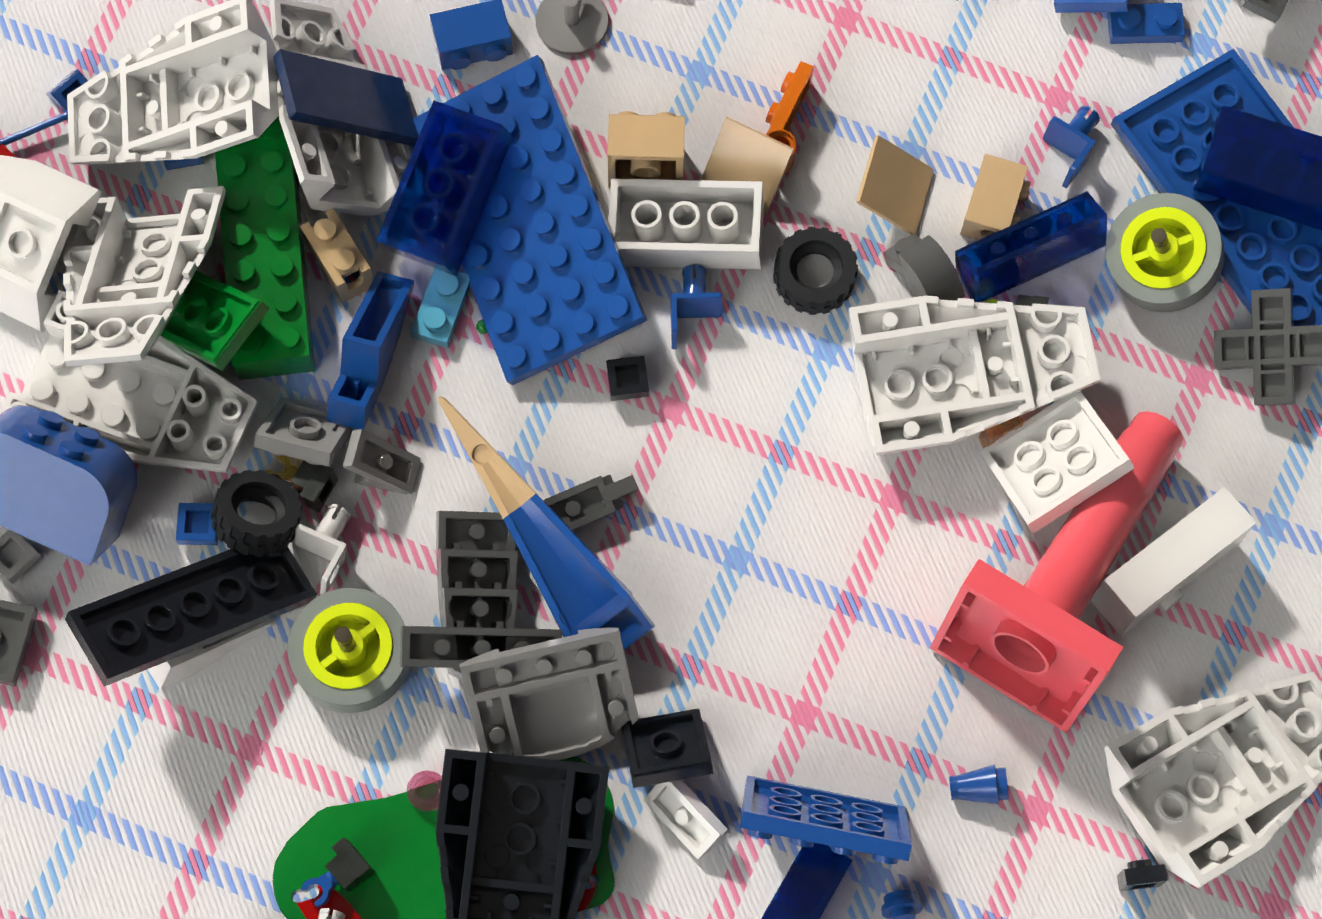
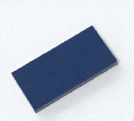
(345, 98)

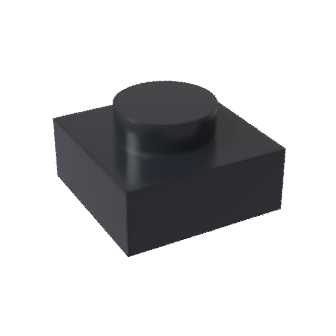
(627, 378)
(1141, 875)

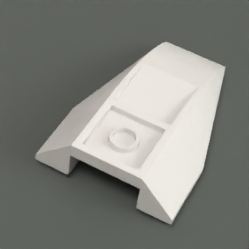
(35, 221)
(153, 408)

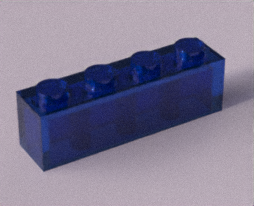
(1031, 247)

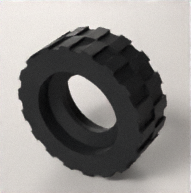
(819, 242)
(251, 537)

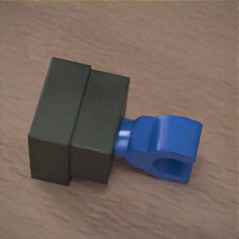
(345, 868)

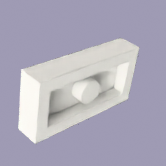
(686, 816)

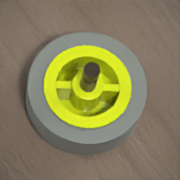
(1165, 252)
(347, 650)

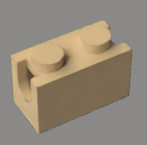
(995, 197)
(337, 255)

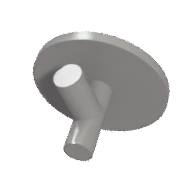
(572, 25)

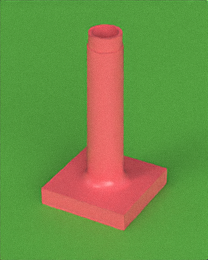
(1031, 635)

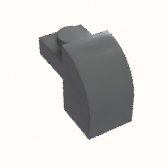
(925, 267)

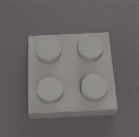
(301, 433)

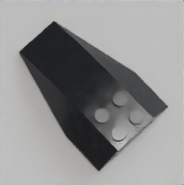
(517, 834)

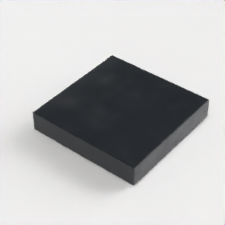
(666, 748)

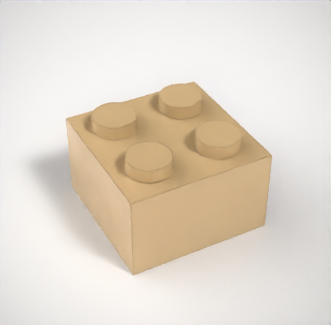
(645, 146)

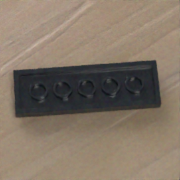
(186, 610)

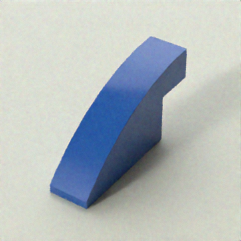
(369, 350)

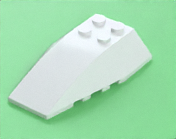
(181, 95)
(333, 166)
(131, 276)
(961, 366)
(1220, 774)

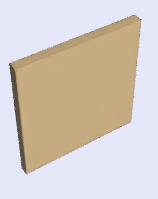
(748, 156)
(894, 185)

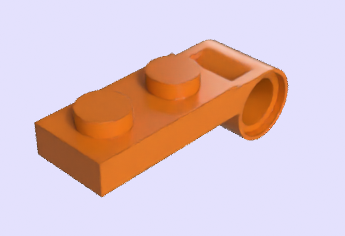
(782, 114)

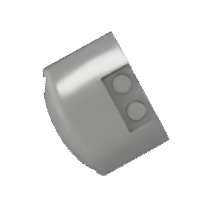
(551, 695)

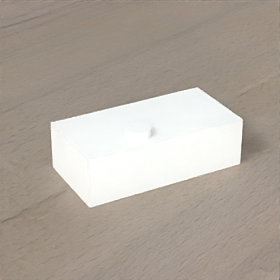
(688, 223)
(1172, 562)

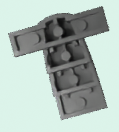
(473, 594)

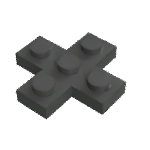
(1270, 347)

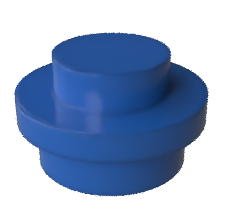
(901, 905)

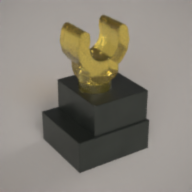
(311, 481)

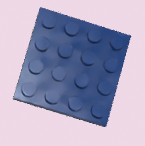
(825, 818)

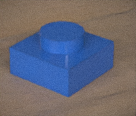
(195, 524)

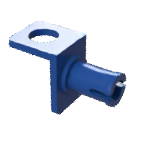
(1073, 139)
(693, 301)

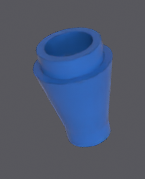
(980, 785)

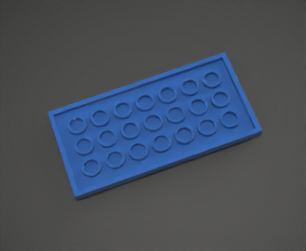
(1169, 143)
(543, 244)

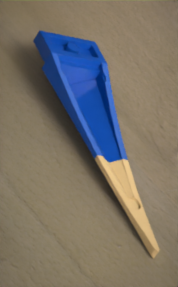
(568, 573)

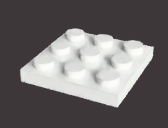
(1056, 460)

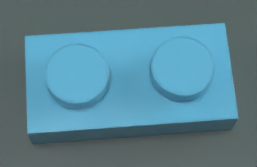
(441, 308)

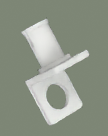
(325, 542)

